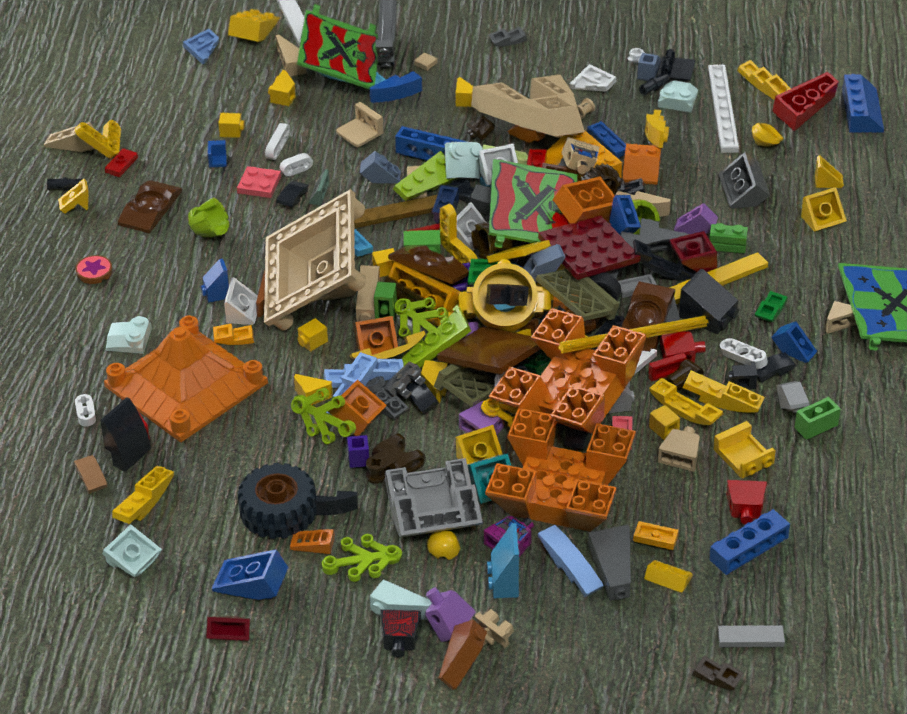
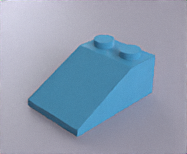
(505, 566)

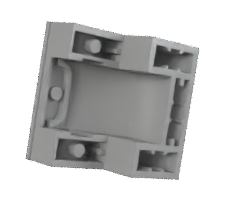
(432, 499)

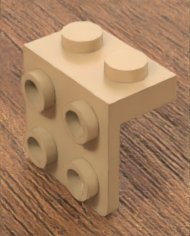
(363, 128)

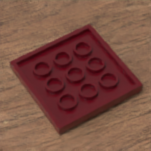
(590, 247)

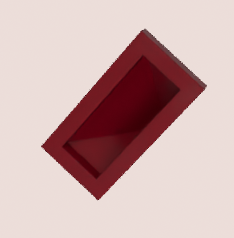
(228, 628)

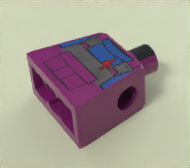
(496, 531)

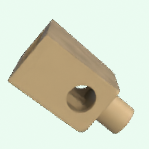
(680, 449)

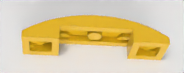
(410, 341)
(682, 406)

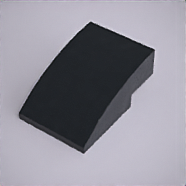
(125, 435)

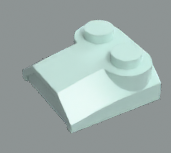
(678, 96)
(462, 160)
(129, 336)
(131, 551)

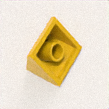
(823, 209)
(478, 445)

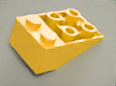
(252, 24)

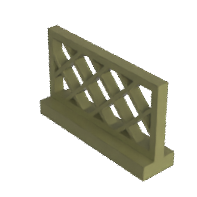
(588, 291)
(454, 375)

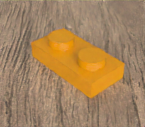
(655, 535)

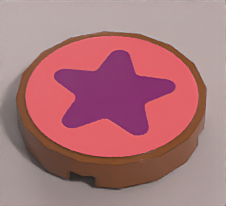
(94, 269)

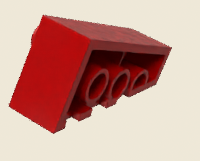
(804, 100)

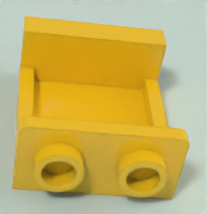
(742, 450)

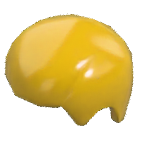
(443, 544)

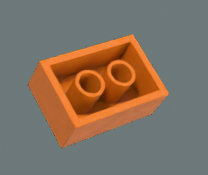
(585, 200)

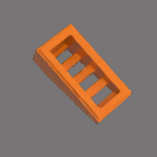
(319, 541)

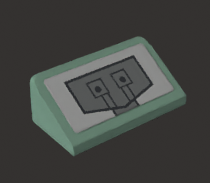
(320, 189)

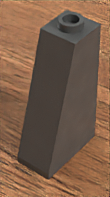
(612, 559)

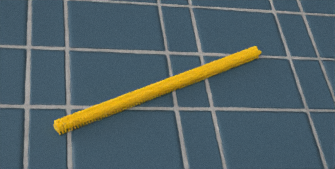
(650, 331)

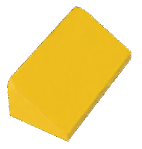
(667, 576)

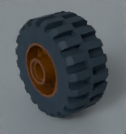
(277, 500)

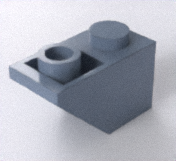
(648, 66)
(379, 169)
(545, 261)

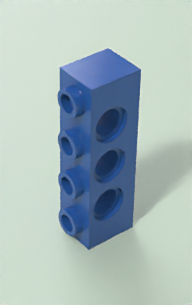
(420, 143)
(749, 541)

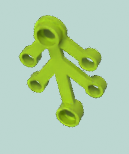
(419, 319)
(321, 416)
(386, 554)

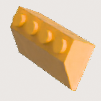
(426, 286)

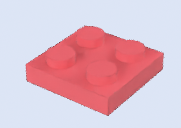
(259, 182)

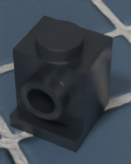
(744, 375)

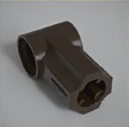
(679, 376)

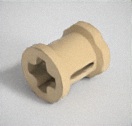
(585, 108)

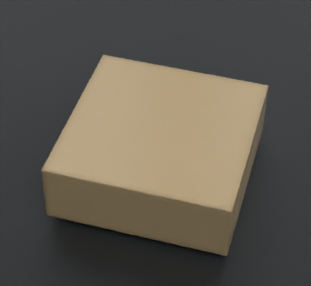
(425, 61)

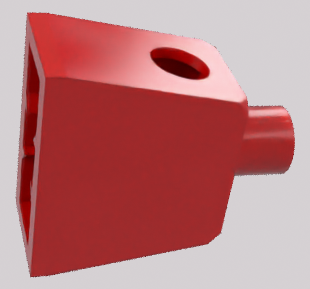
(680, 342)
(746, 499)

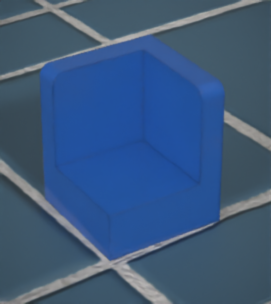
(217, 153)

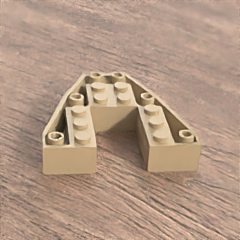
(548, 111)

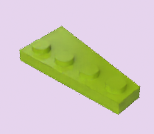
(424, 178)
(436, 341)

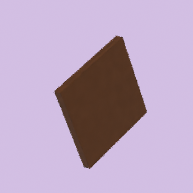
(490, 350)

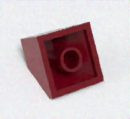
(695, 251)

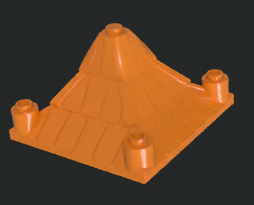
(185, 381)

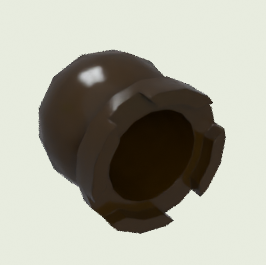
(486, 242)

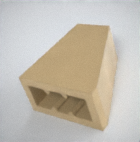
(365, 297)

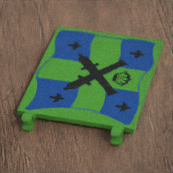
(877, 301)

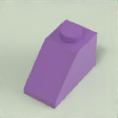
(696, 220)

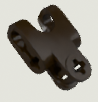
(389, 456)

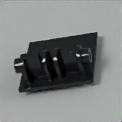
(676, 67)

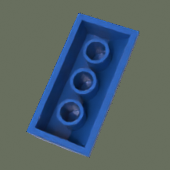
(861, 105)

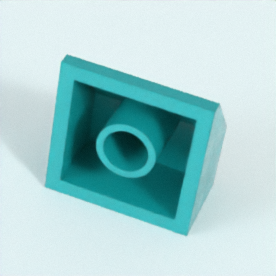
(481, 472)

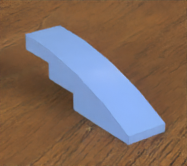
(383, 367)
(359, 369)
(570, 560)

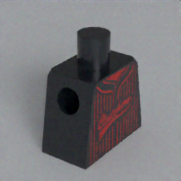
(400, 630)

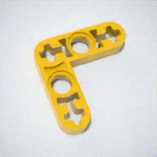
(107, 143)
(449, 238)

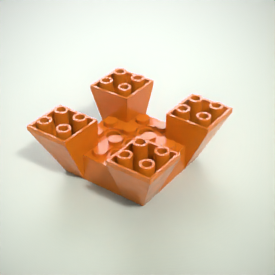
(575, 385)
(558, 482)

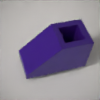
(358, 451)

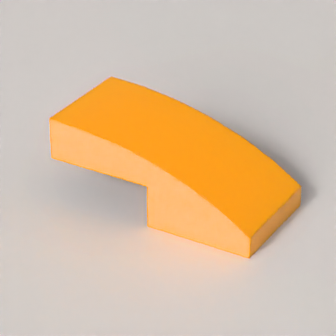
(238, 336)

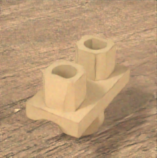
(494, 633)

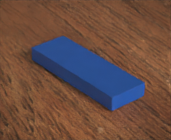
(607, 138)

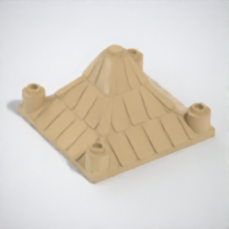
(312, 260)

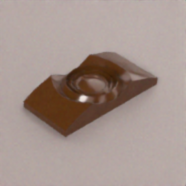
(148, 206)
(431, 263)
(648, 307)

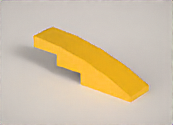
(763, 79)

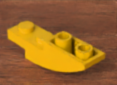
(656, 129)
(726, 397)
(145, 496)

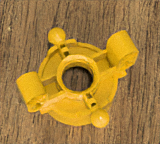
(474, 300)

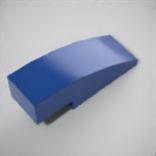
(396, 88)

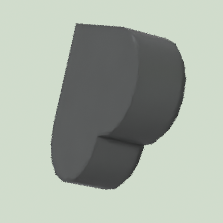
(376, 384)

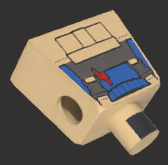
(580, 155)

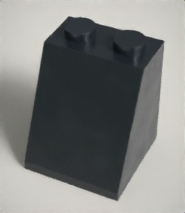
(707, 298)

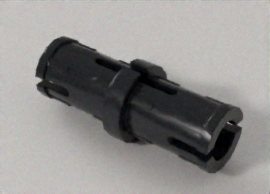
(654, 84)
(62, 183)

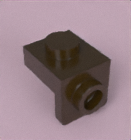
(480, 128)

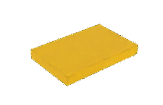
(519, 251)

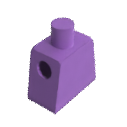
(475, 419)
(446, 611)

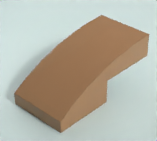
(90, 474)

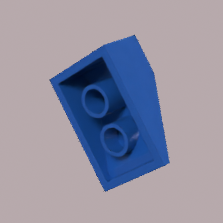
(252, 575)

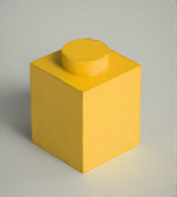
(231, 125)
(380, 259)
(312, 335)
(663, 421)

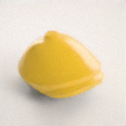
(765, 135)

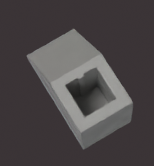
(792, 396)

